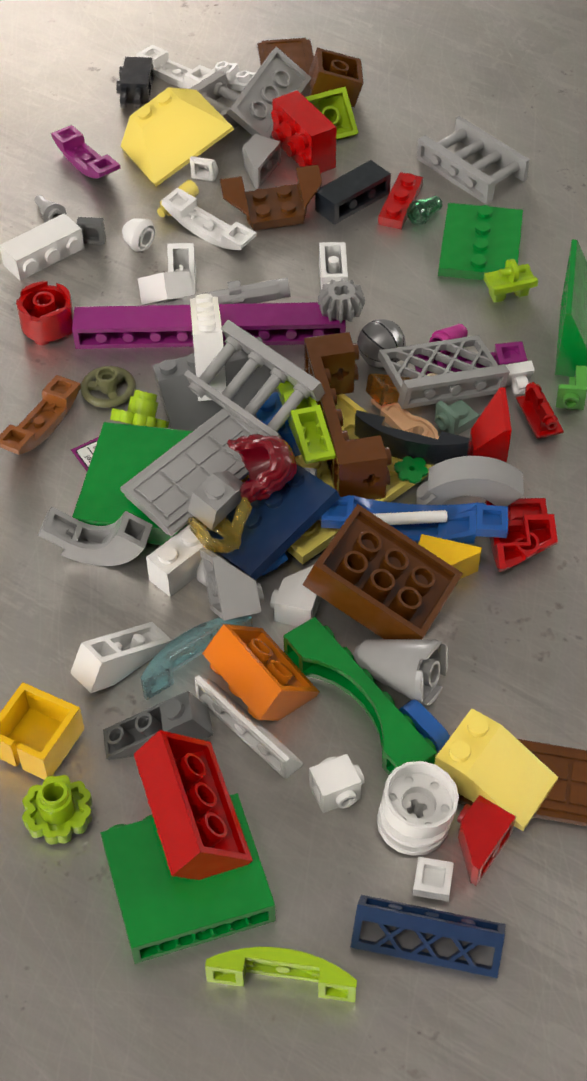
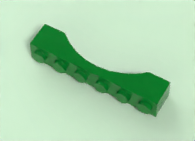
(322, 657)

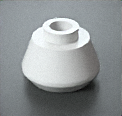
(139, 233)

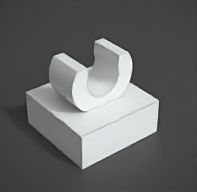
(519, 376)

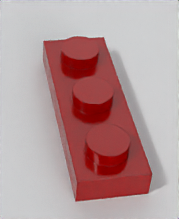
(401, 195)

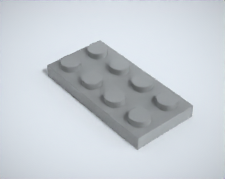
(273, 79)

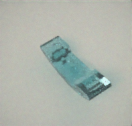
(180, 651)

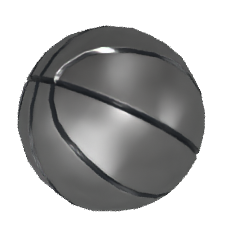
(377, 336)

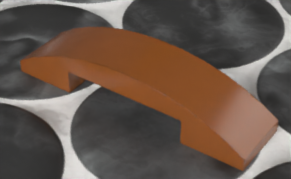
(43, 419)

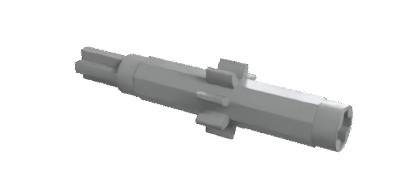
(244, 294)

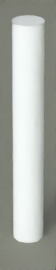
(419, 517)

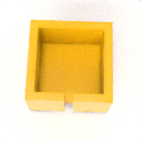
(38, 730)

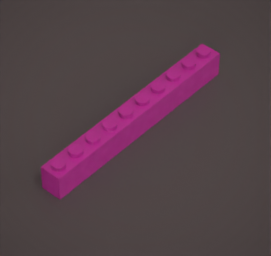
(172, 324)

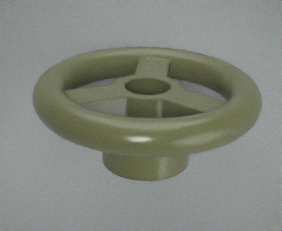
(106, 381)

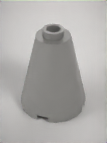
(405, 665)

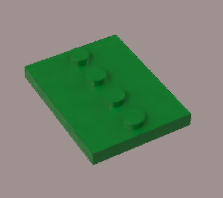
(478, 240)

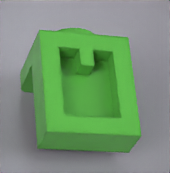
(574, 394)

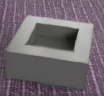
(92, 230)

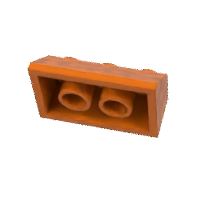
(258, 672)

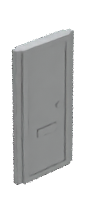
(167, 484)

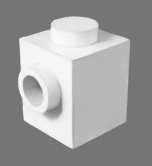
(336, 783)

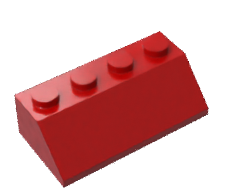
(191, 806)

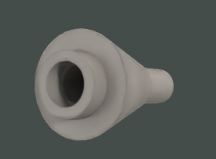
(49, 209)

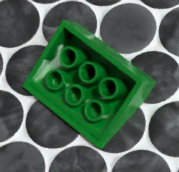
(573, 315)

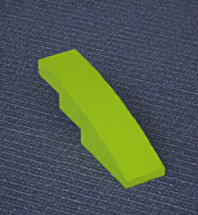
(308, 427)

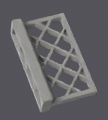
(447, 384)

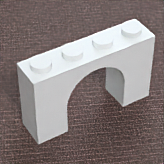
(207, 337)

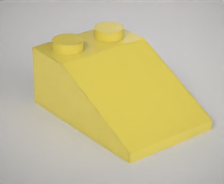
(497, 766)

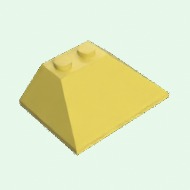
(172, 130)

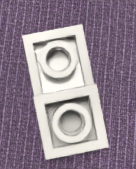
(235, 78)

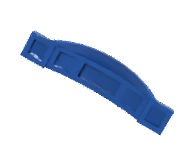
(462, 524)

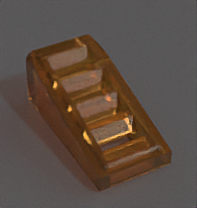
(382, 389)

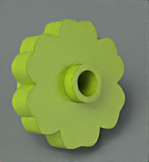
(140, 411)
(57, 809)

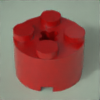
(45, 312)

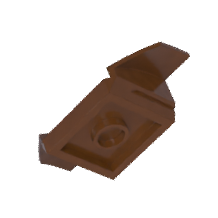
(276, 205)

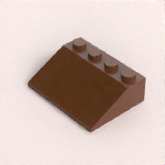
(382, 578)

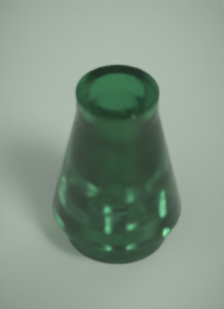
(422, 210)

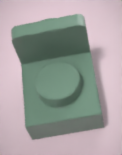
(456, 417)

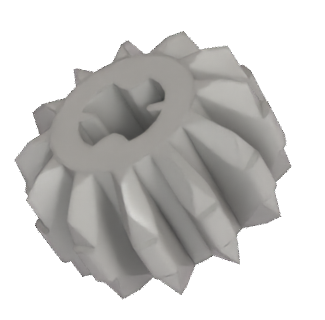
(341, 300)

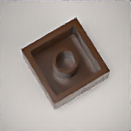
(334, 71)

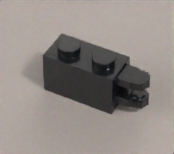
(135, 81)

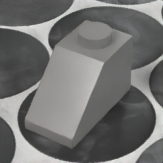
(261, 158)
(215, 498)

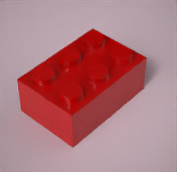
(304, 131)

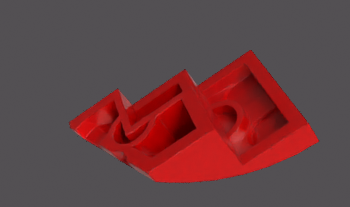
(528, 534)

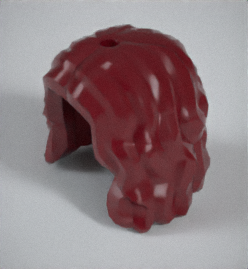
(268, 463)

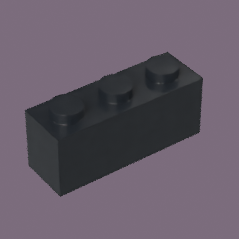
(352, 192)

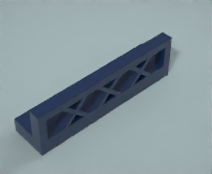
(432, 922)

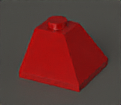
(492, 430)

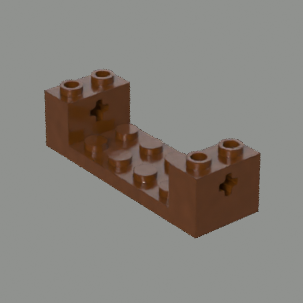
(359, 463)

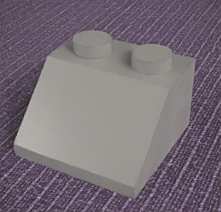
(229, 589)

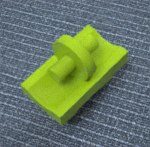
(510, 279)

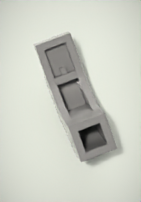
(472, 476)
(96, 544)

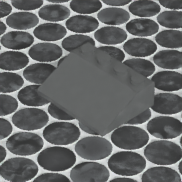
(182, 404)

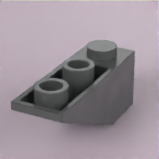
(178, 715)

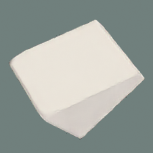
(203, 168)

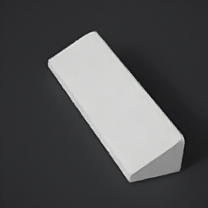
(247, 727)

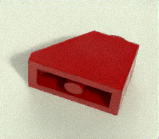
(482, 835)

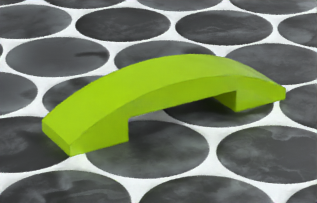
(232, 966)

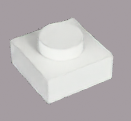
(433, 879)

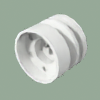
(417, 808)

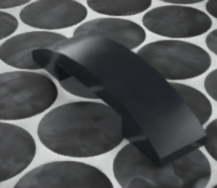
(411, 444)

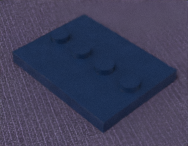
(279, 522)

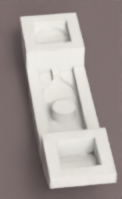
(174, 72)
(203, 224)

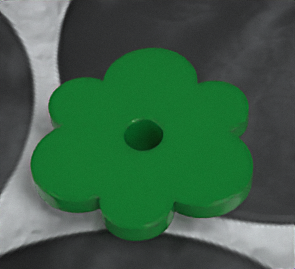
(411, 469)

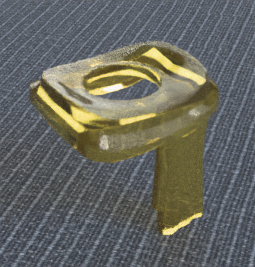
(229, 531)

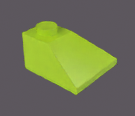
(337, 108)

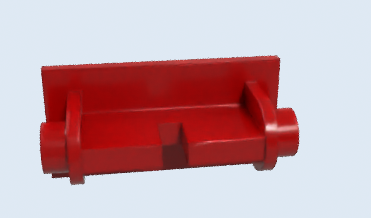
(539, 412)

